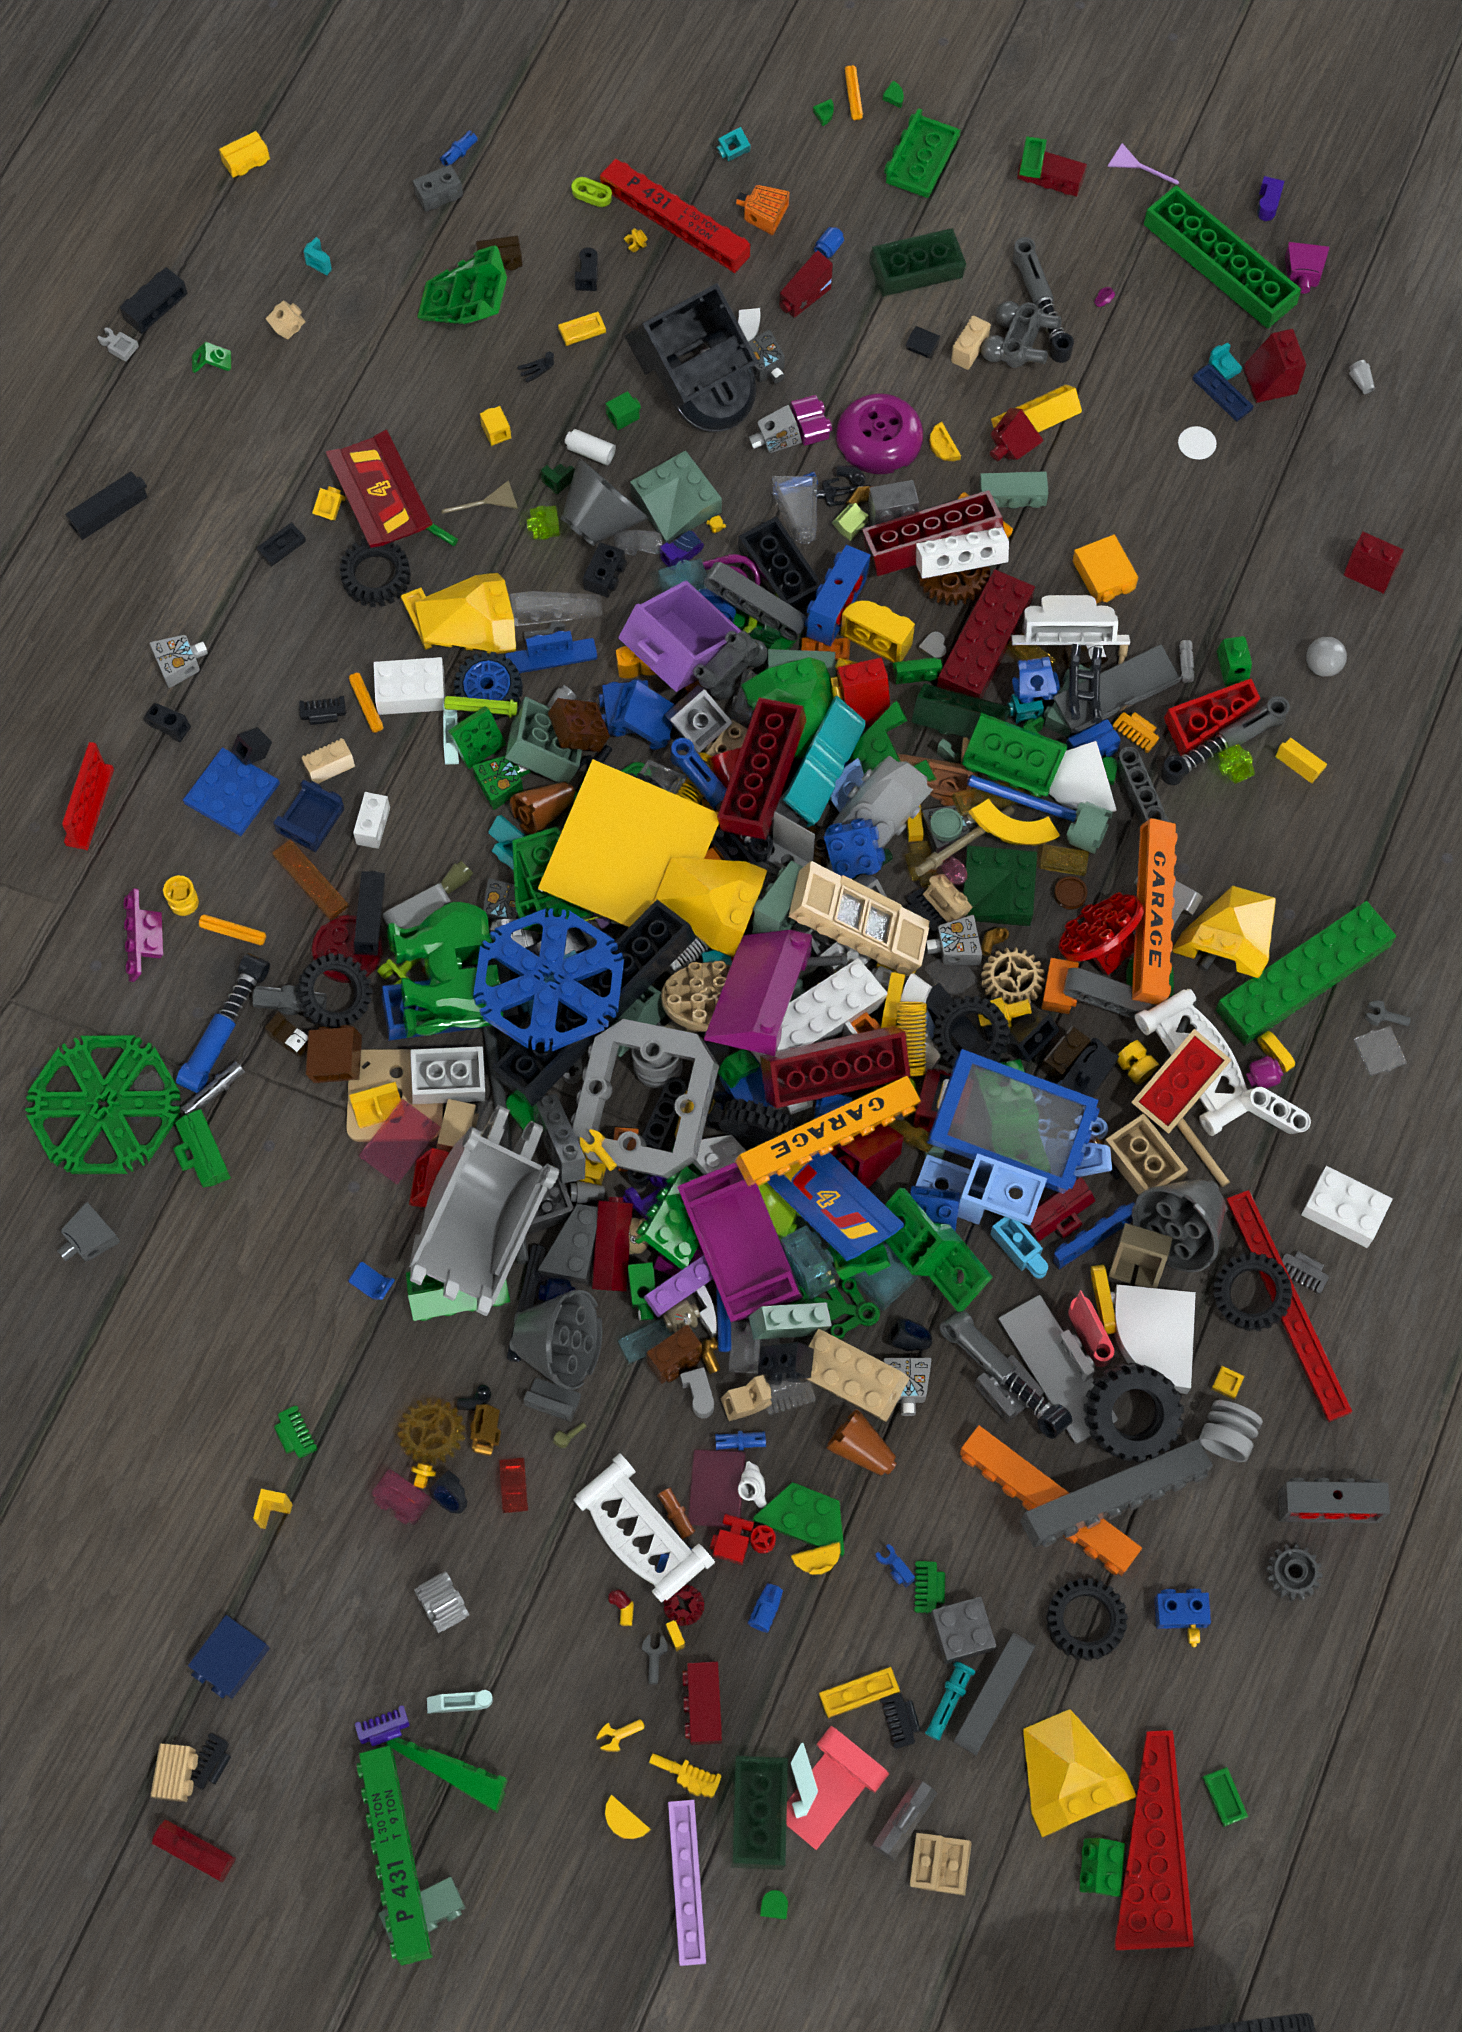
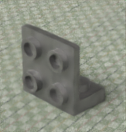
(1000, 1397)

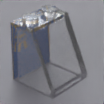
(798, 505)

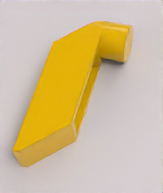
(894, 995)

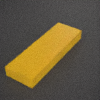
(859, 1692)

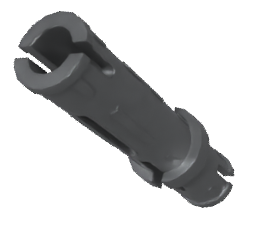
(213, 1088)

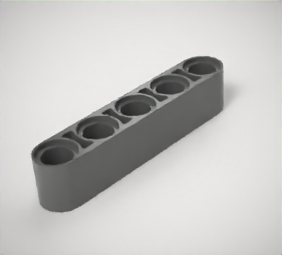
(755, 600)
(1139, 790)
(1103, 992)
(994, 1694)

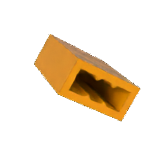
(1105, 569)

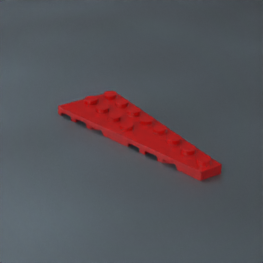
(1155, 1885)

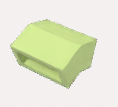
(850, 521)

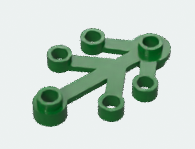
(839, 1307)

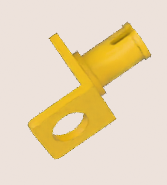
(1009, 1010)

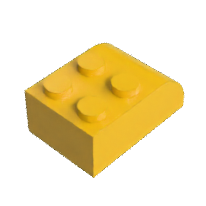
(878, 630)

